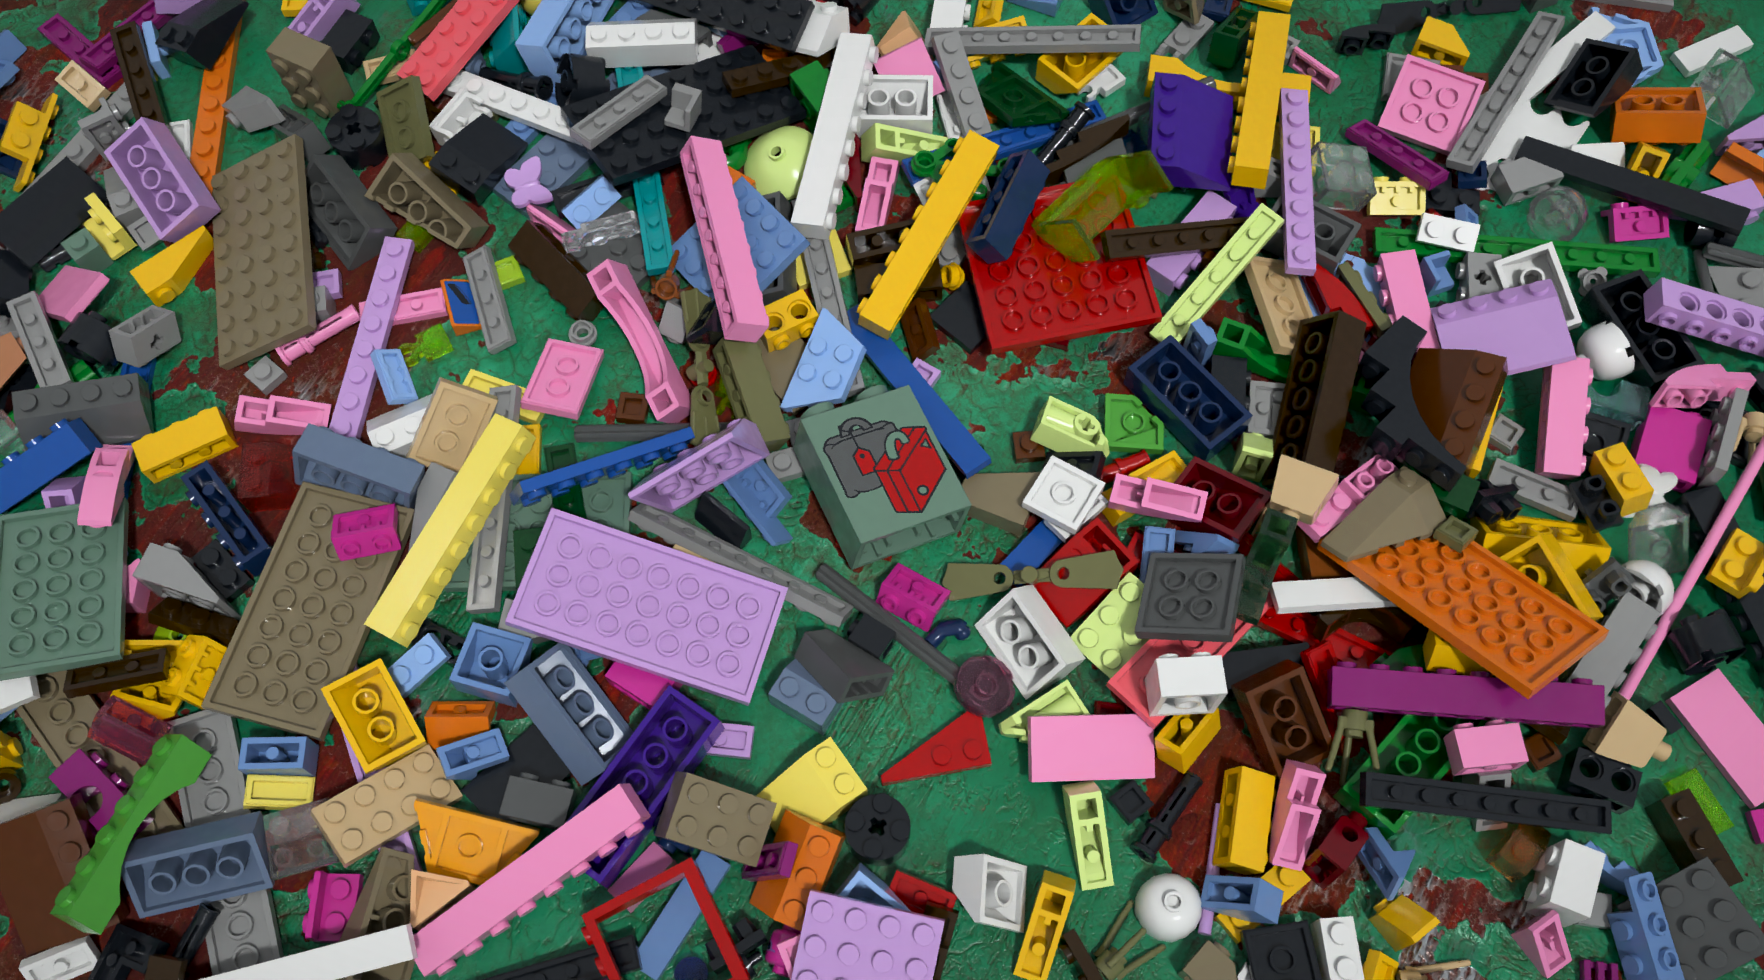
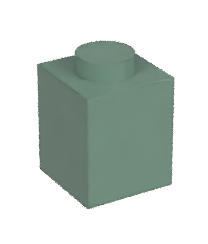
(87, 251)

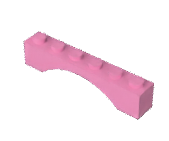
(663, 383)

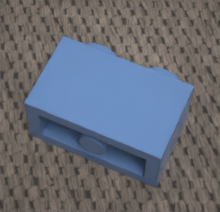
(278, 756)

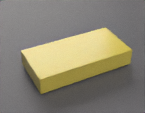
(277, 791)

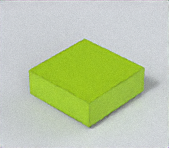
(509, 272)

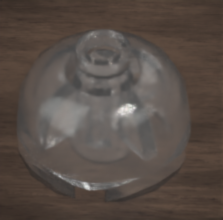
(1558, 213)

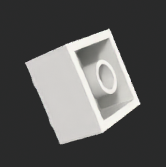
(1185, 684)
(1565, 882)

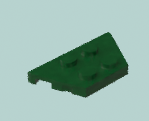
(1018, 100)

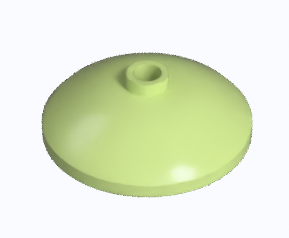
(782, 171)

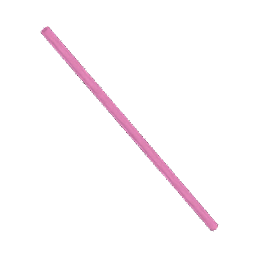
(1694, 571)

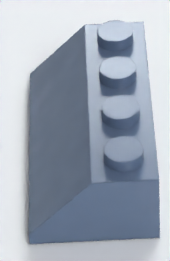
(355, 467)
(571, 711)
(197, 865)

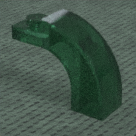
(1262, 562)

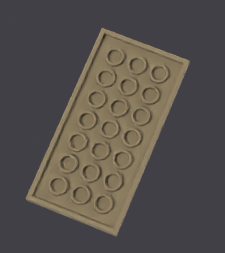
(262, 253)
(303, 619)

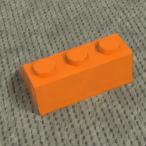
(1658, 116)
(814, 861)

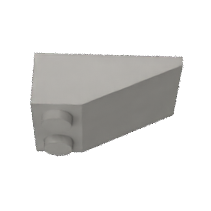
(174, 575)

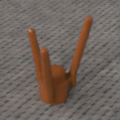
(668, 284)

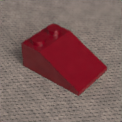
(1230, 502)

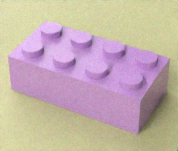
(161, 180)

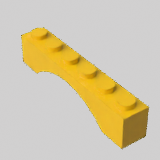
(1175, 66)

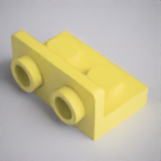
(1397, 198)
(107, 229)

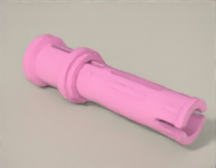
(325, 330)

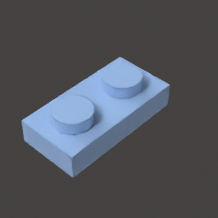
(591, 202)
(418, 664)

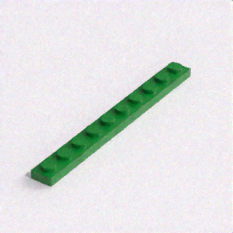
(1572, 255)

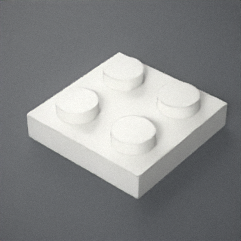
(1063, 495)

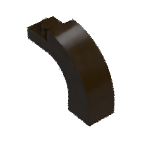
(1390, 619)

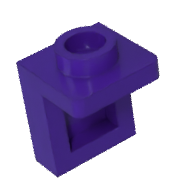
(1243, 198)

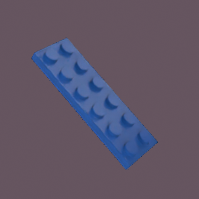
(612, 464)

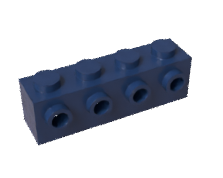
(1008, 207)
(229, 517)

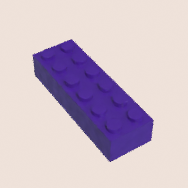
(667, 740)

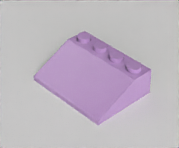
(1512, 323)
(702, 467)

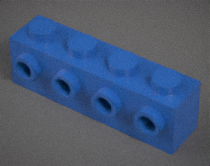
(44, 461)

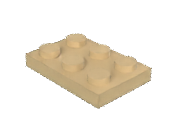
(451, 425)

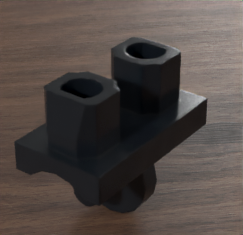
(1494, 502)
(1595, 503)
(750, 940)

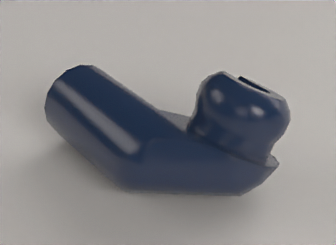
(947, 628)

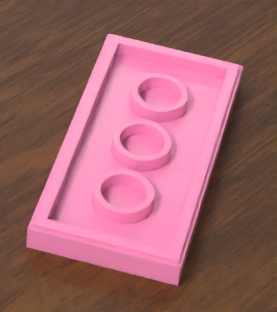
(1726, 732)
(1090, 747)

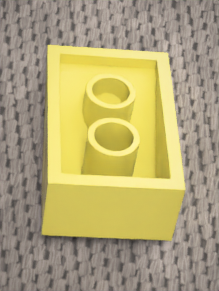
(816, 786)

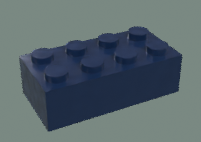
(1187, 399)

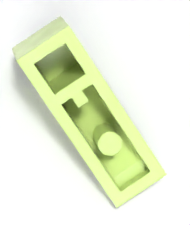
(896, 142)
(1088, 834)

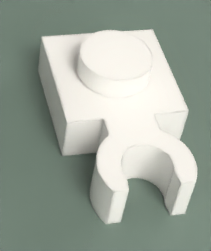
(1104, 83)

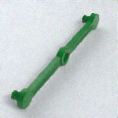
(399, 51)

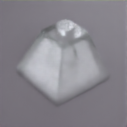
(1660, 537)

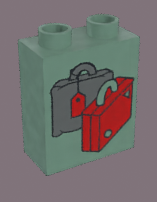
(879, 474)

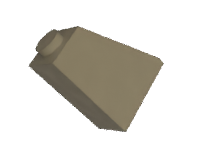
(999, 498)

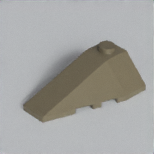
(1391, 514)
(382, 906)

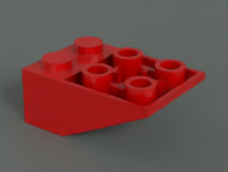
(1073, 603)

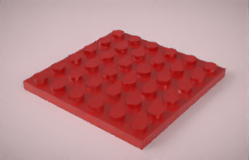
(1049, 299)

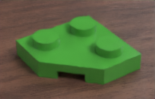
(1131, 426)

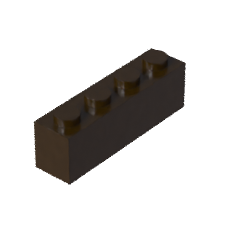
(557, 269)

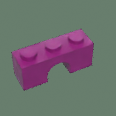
(89, 776)

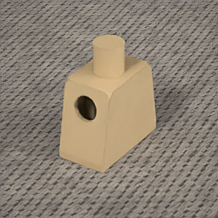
(1302, 489)
(1628, 734)

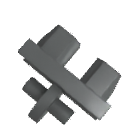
(1607, 582)

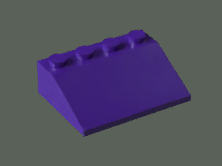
(1191, 131)

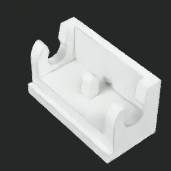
(457, 114)

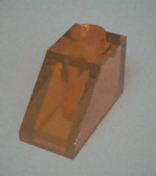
(1519, 851)

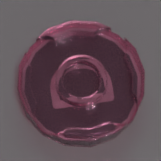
(984, 686)

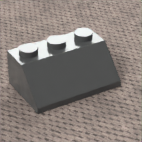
(1332, 235)

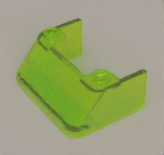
(1097, 200)

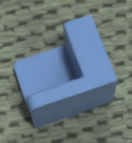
(1435, 275)

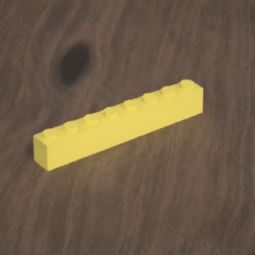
(450, 530)

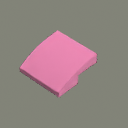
(910, 60)

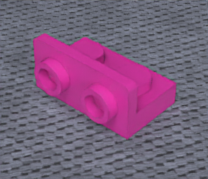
(1635, 223)
(365, 532)
(912, 597)
(330, 905)

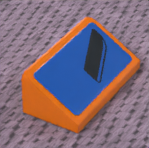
(460, 306)

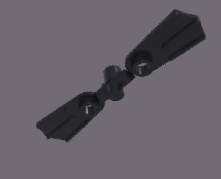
(1408, 14)

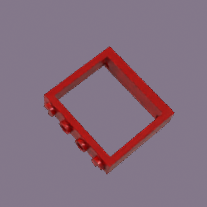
(689, 869)

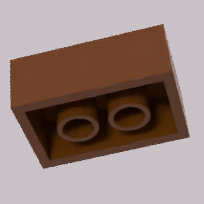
(1283, 716)

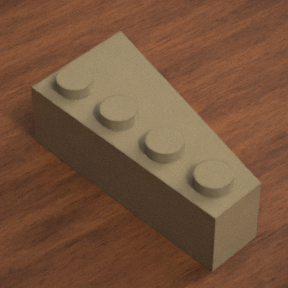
(425, 201)

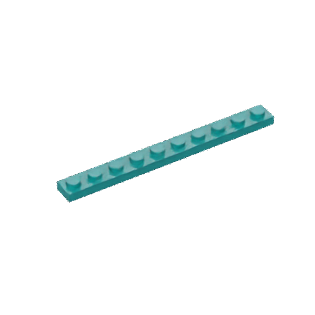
(650, 203)

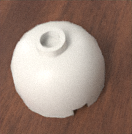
(1606, 350)
(1651, 585)
(1168, 907)

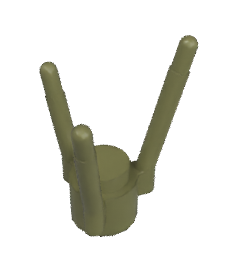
(1352, 725)
(1111, 962)

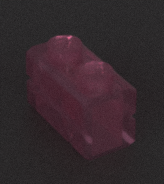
(127, 729)

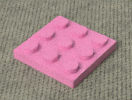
(1430, 104)

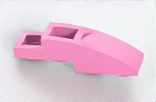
(1699, 384)
(105, 485)
(1348, 496)

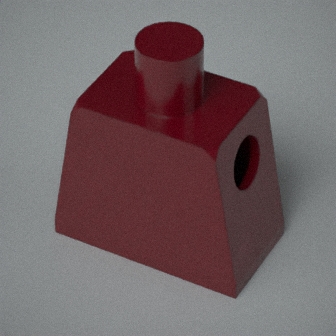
(1336, 849)

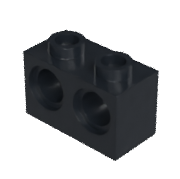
(1599, 782)

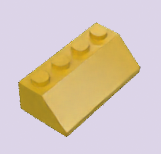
(1576, 539)

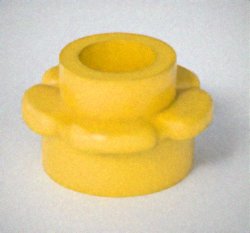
(952, 276)

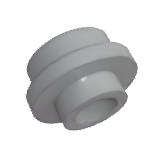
(580, 327)

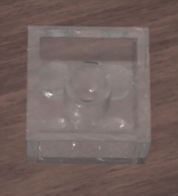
(1341, 176)

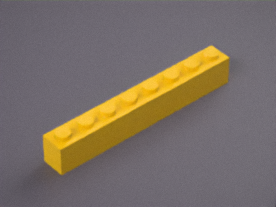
(1261, 100)
(927, 235)

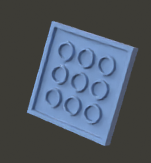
(770, 235)

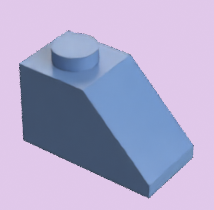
(1242, 898)

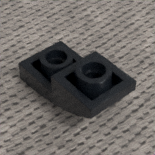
(1370, 36)

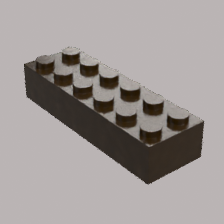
(1317, 391)

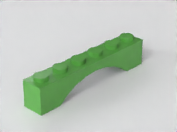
(95, 887)

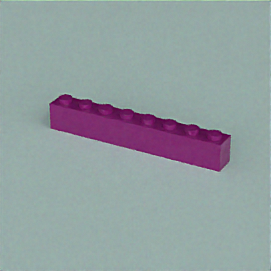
(1462, 696)

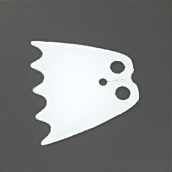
(1524, 123)

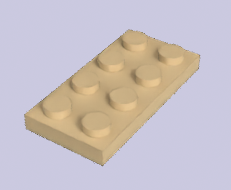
(1278, 300)
(383, 805)

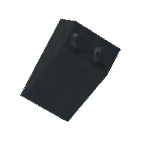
(201, 31)
(1595, 78)
(477, 158)

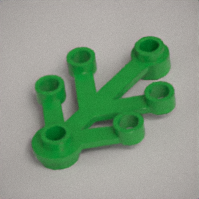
(929, 165)

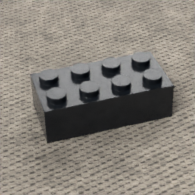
(1655, 349)

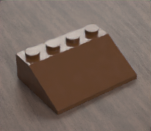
(1457, 396)
(38, 862)

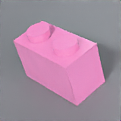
(1485, 747)

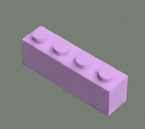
(1172, 270)

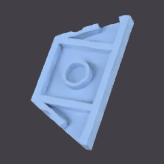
(1637, 35)
(825, 366)

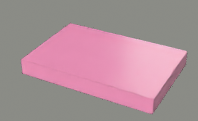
(71, 292)
(562, 379)

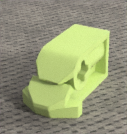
(1068, 429)
(1057, 701)

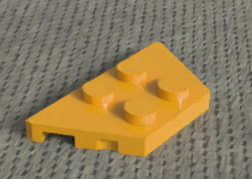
(468, 842)

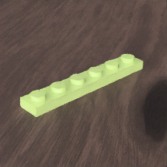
(1219, 274)

